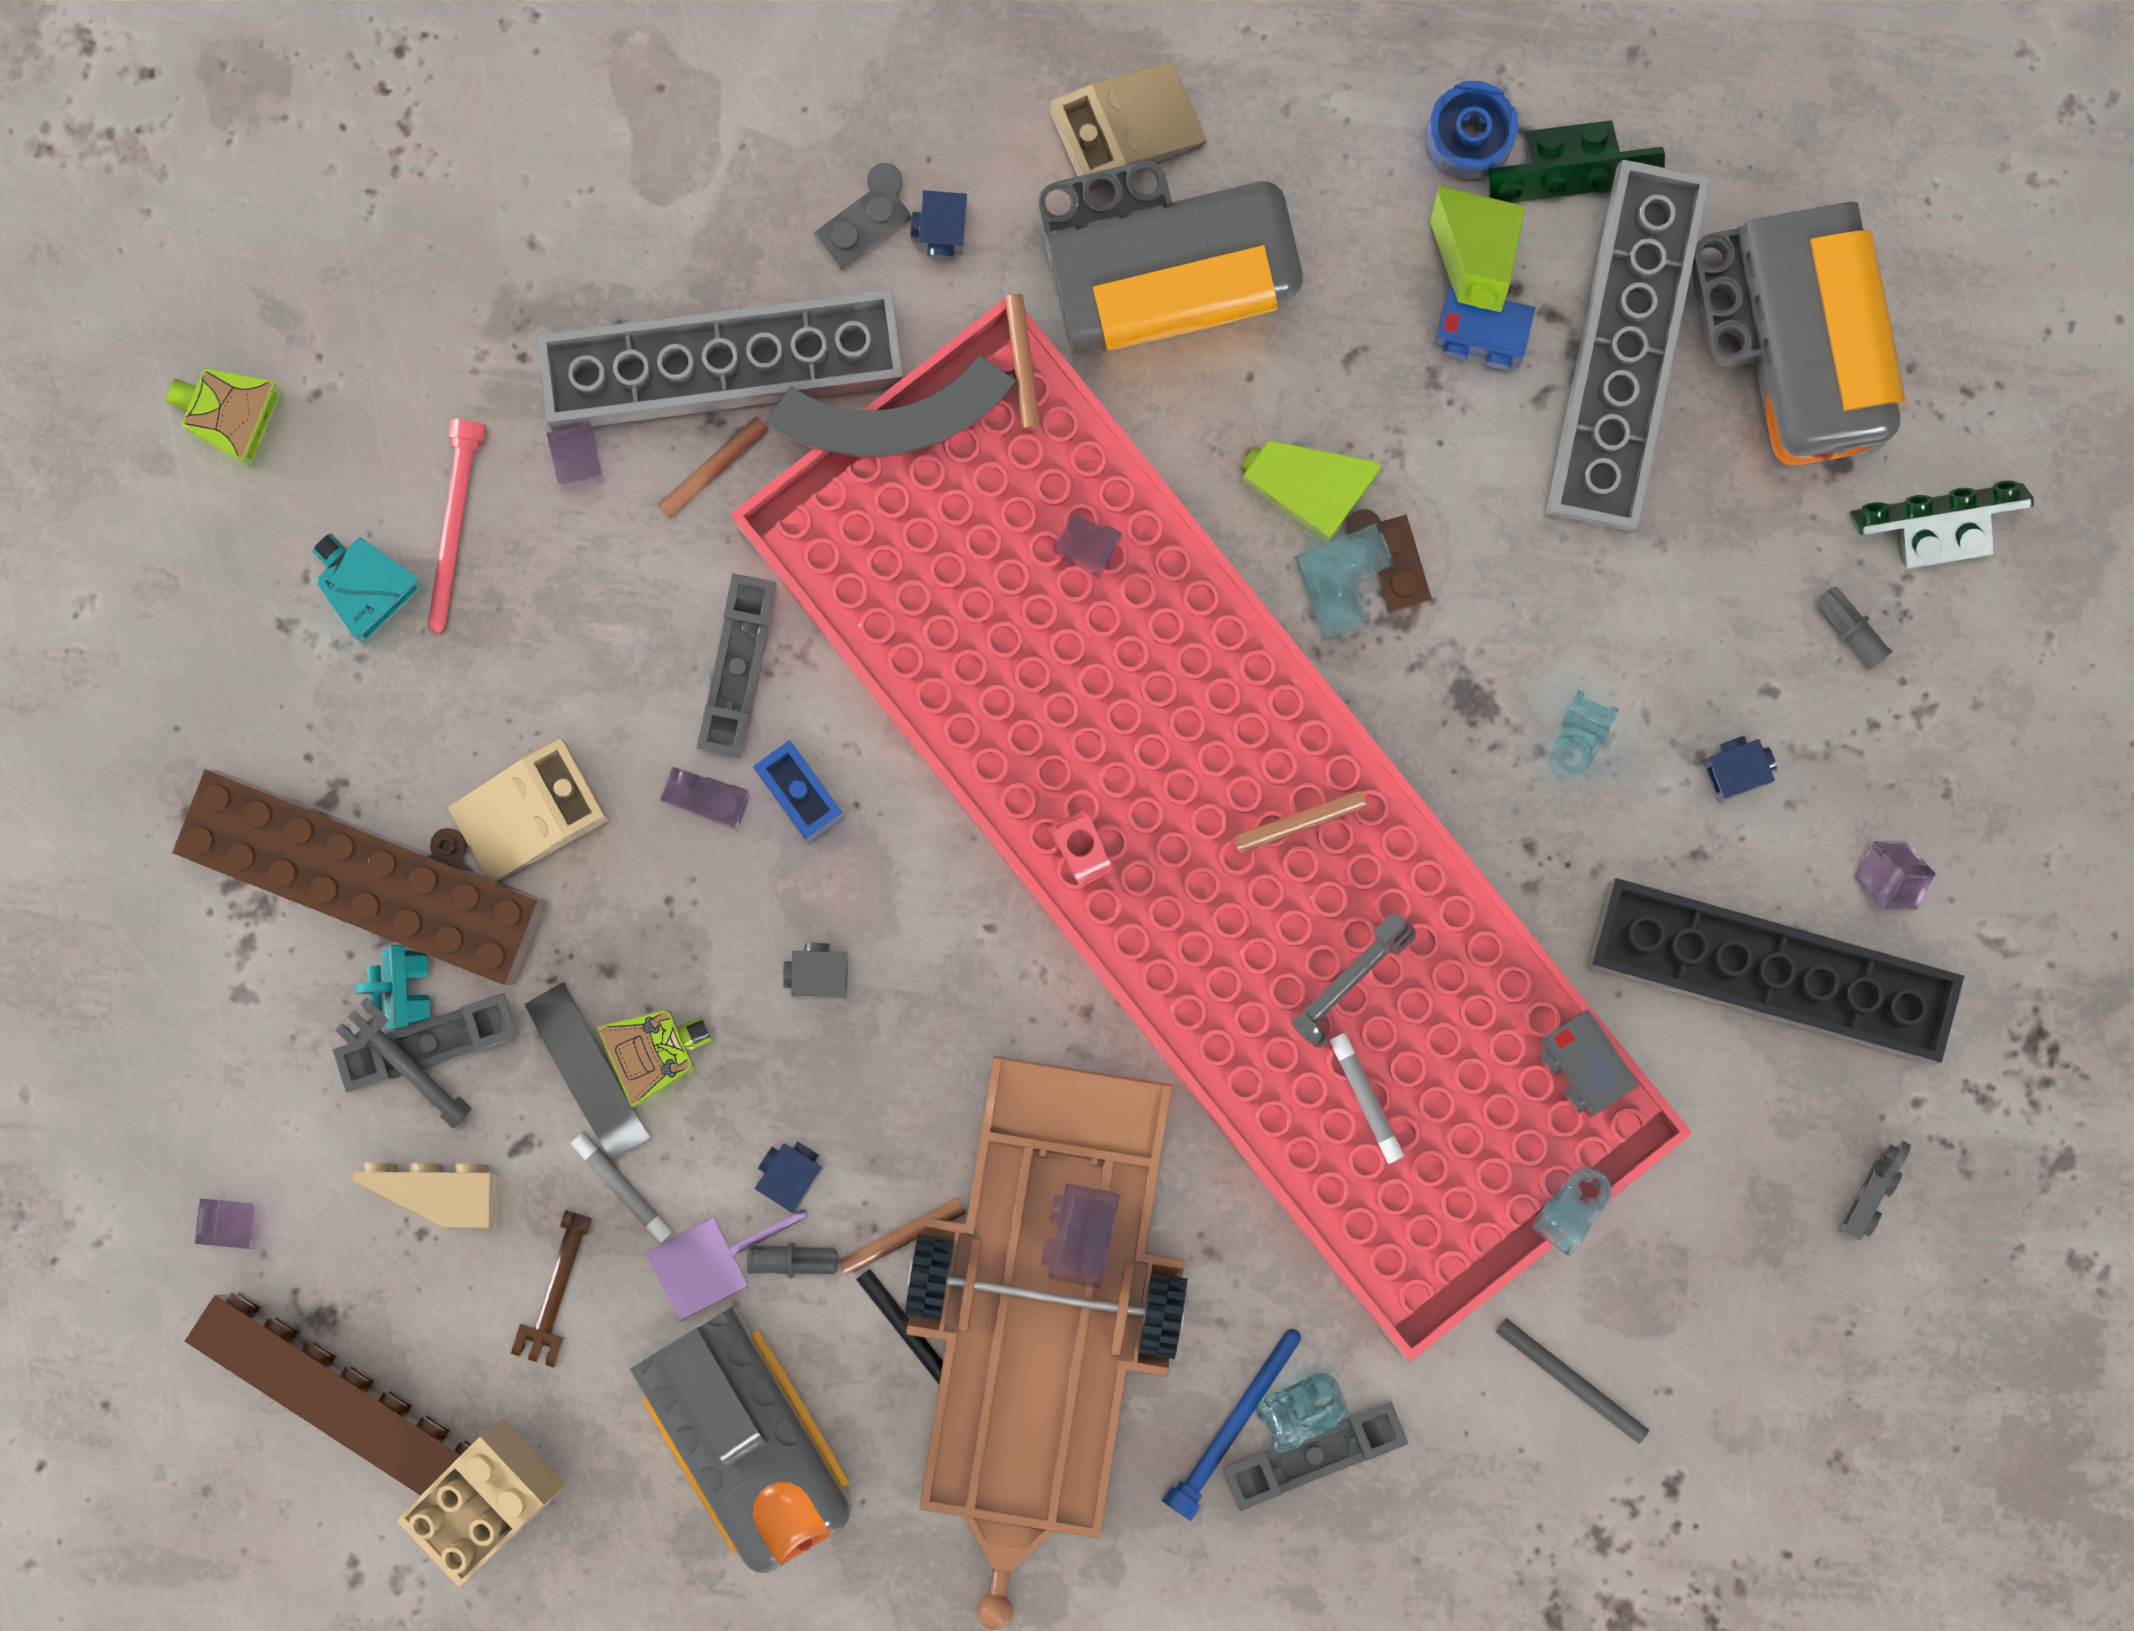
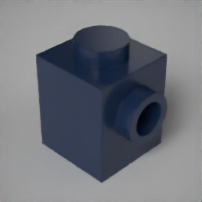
(940, 224)
(1740, 768)
(788, 1175)

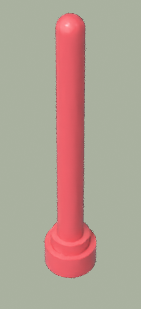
(465, 439)

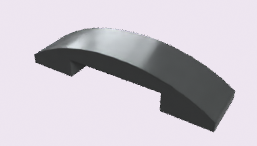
(737, 665)
(431, 1042)
(586, 1071)
(1351, 1442)

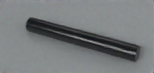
(899, 1321)

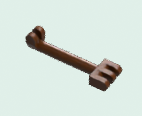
(576, 1226)

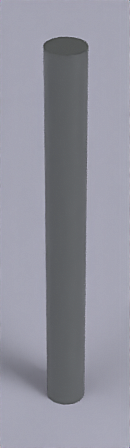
(1572, 1381)

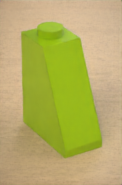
(1477, 244)
(1309, 484)

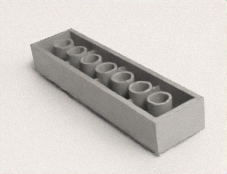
(1627, 345)
(719, 360)

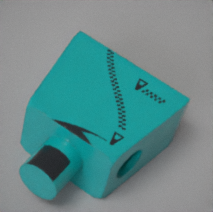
(363, 584)

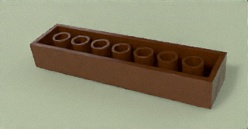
(359, 877)
(324, 1393)

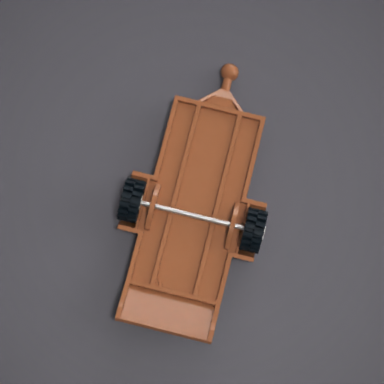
(1033, 1359)

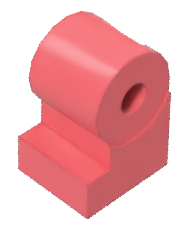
(1081, 848)

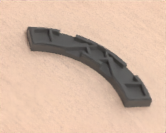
(896, 429)

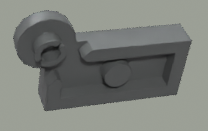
(867, 219)
(1880, 1180)

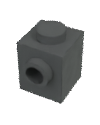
(817, 973)

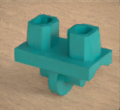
(396, 968)

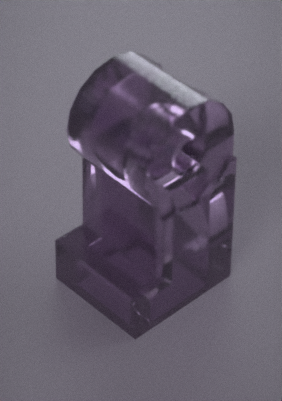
(706, 798)

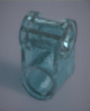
(1583, 728)
(1566, 1217)
(1300, 1413)

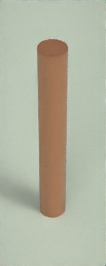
(1022, 361)
(712, 466)
(1299, 821)
(898, 1237)

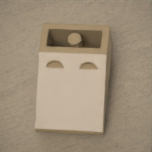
(1127, 121)
(527, 811)
(445, 1198)
(481, 1502)

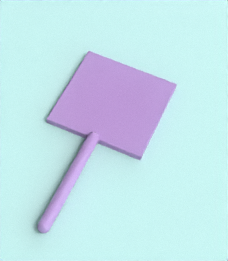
(701, 1266)

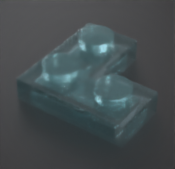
(1332, 573)

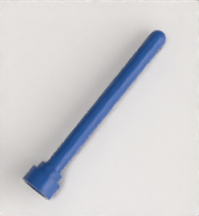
(1186, 1495)

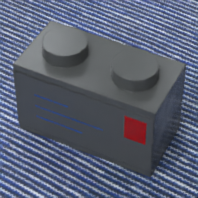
(1586, 1064)

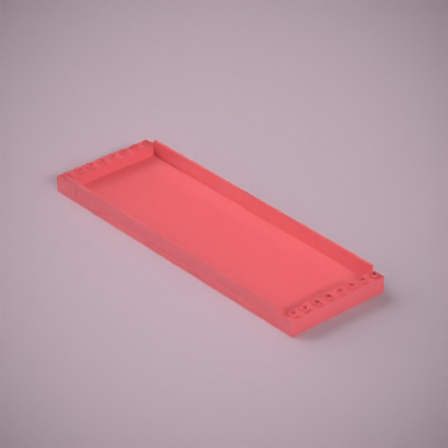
(1175, 725)

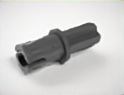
(1853, 627)
(791, 1260)

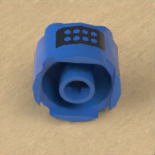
(1495, 123)

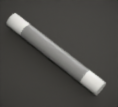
(1366, 1098)
(622, 1188)

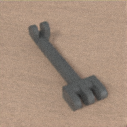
(1393, 935)
(452, 1110)

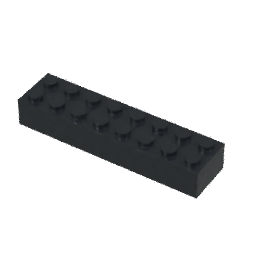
(1775, 971)

